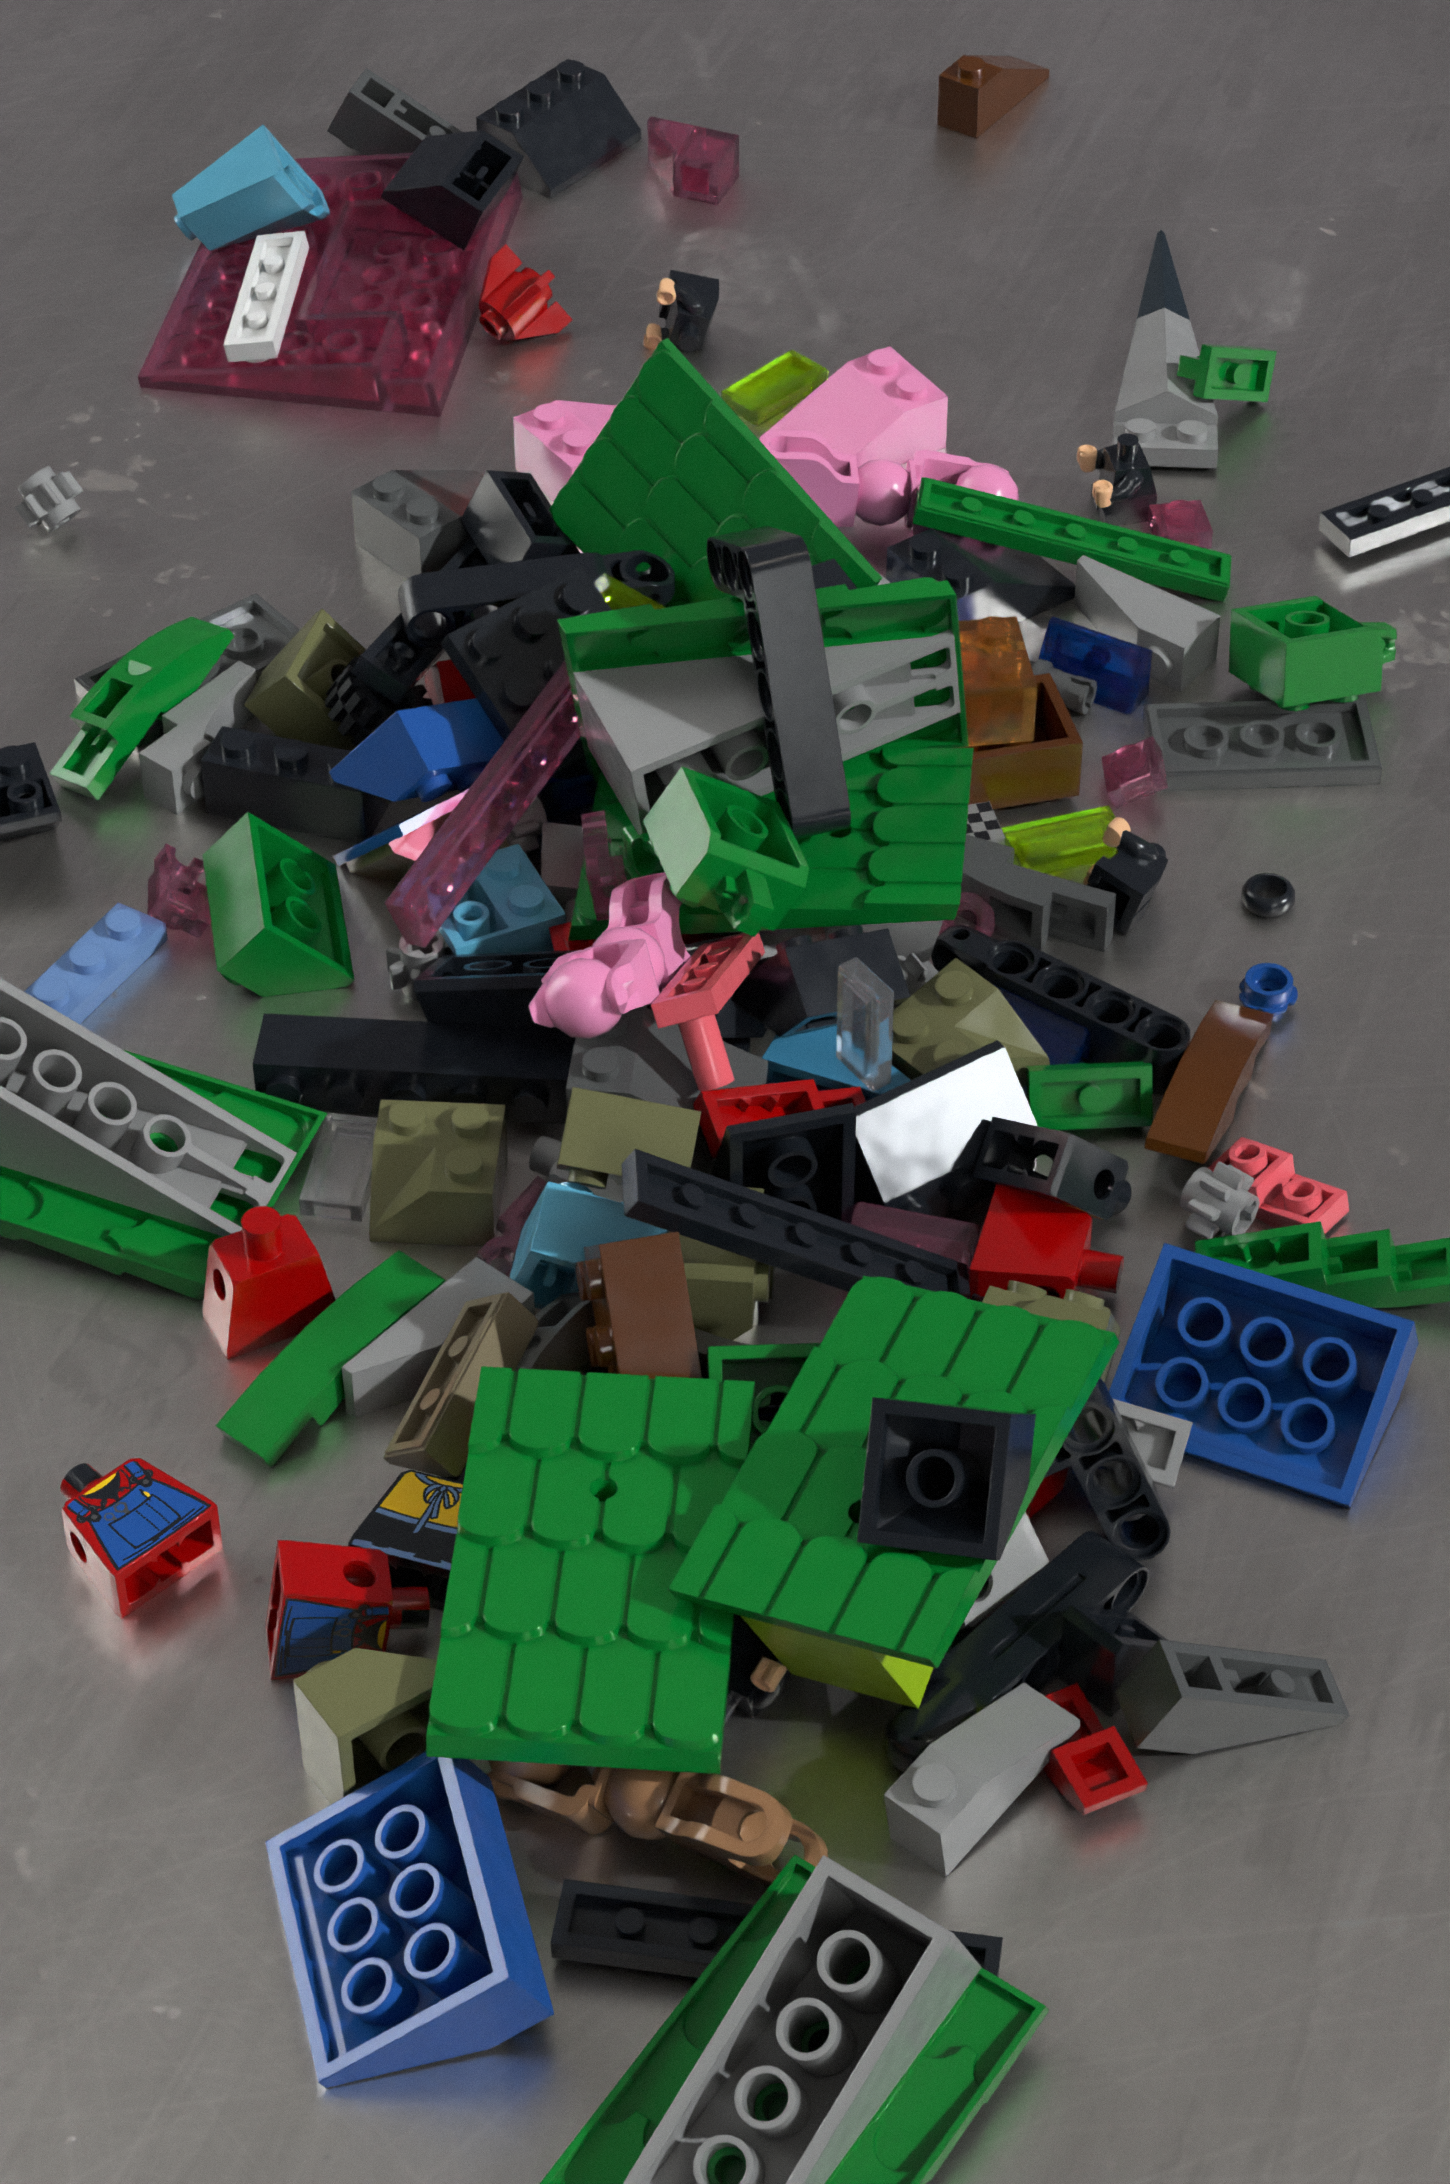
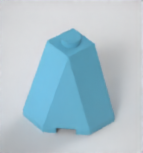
(248, 194)

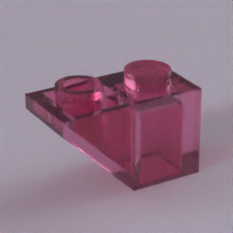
(693, 159)

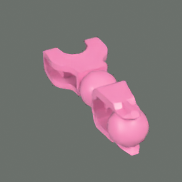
(880, 488)
(622, 969)

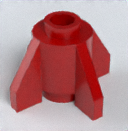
(516, 302)

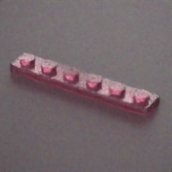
(486, 813)

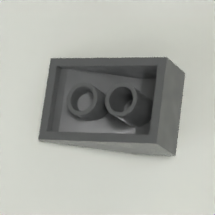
(414, 517)
(651, 1065)

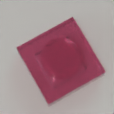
(1181, 522)
(1134, 772)

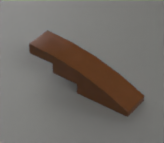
(1208, 1082)

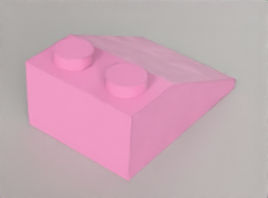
(874, 410)
(554, 440)

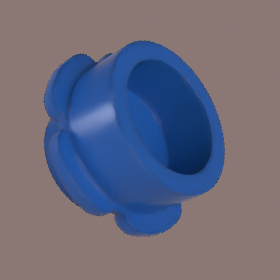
(1268, 989)

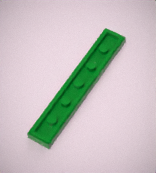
(1070, 537)

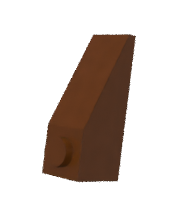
(982, 90)

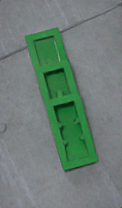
(1350, 1267)
(307, 1374)

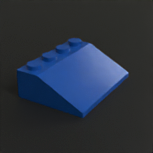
(1266, 1372)
(407, 1923)

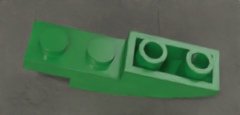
(130, 699)

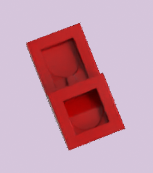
(1094, 1763)

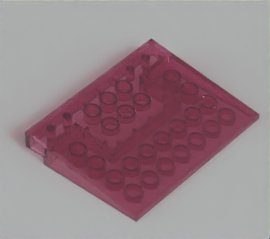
(374, 311)

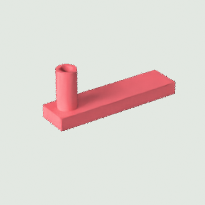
(700, 993)

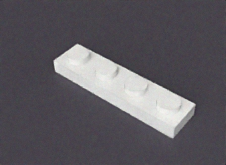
(266, 297)

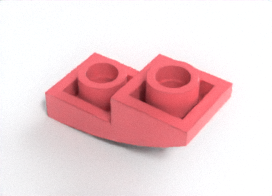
(1283, 1195)

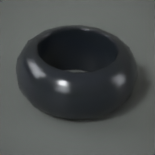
(1268, 906)

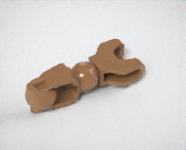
(696, 1811)

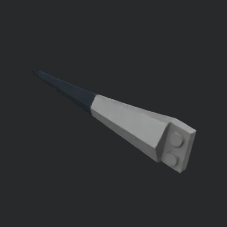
(1152, 399)

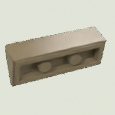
(439, 1419)

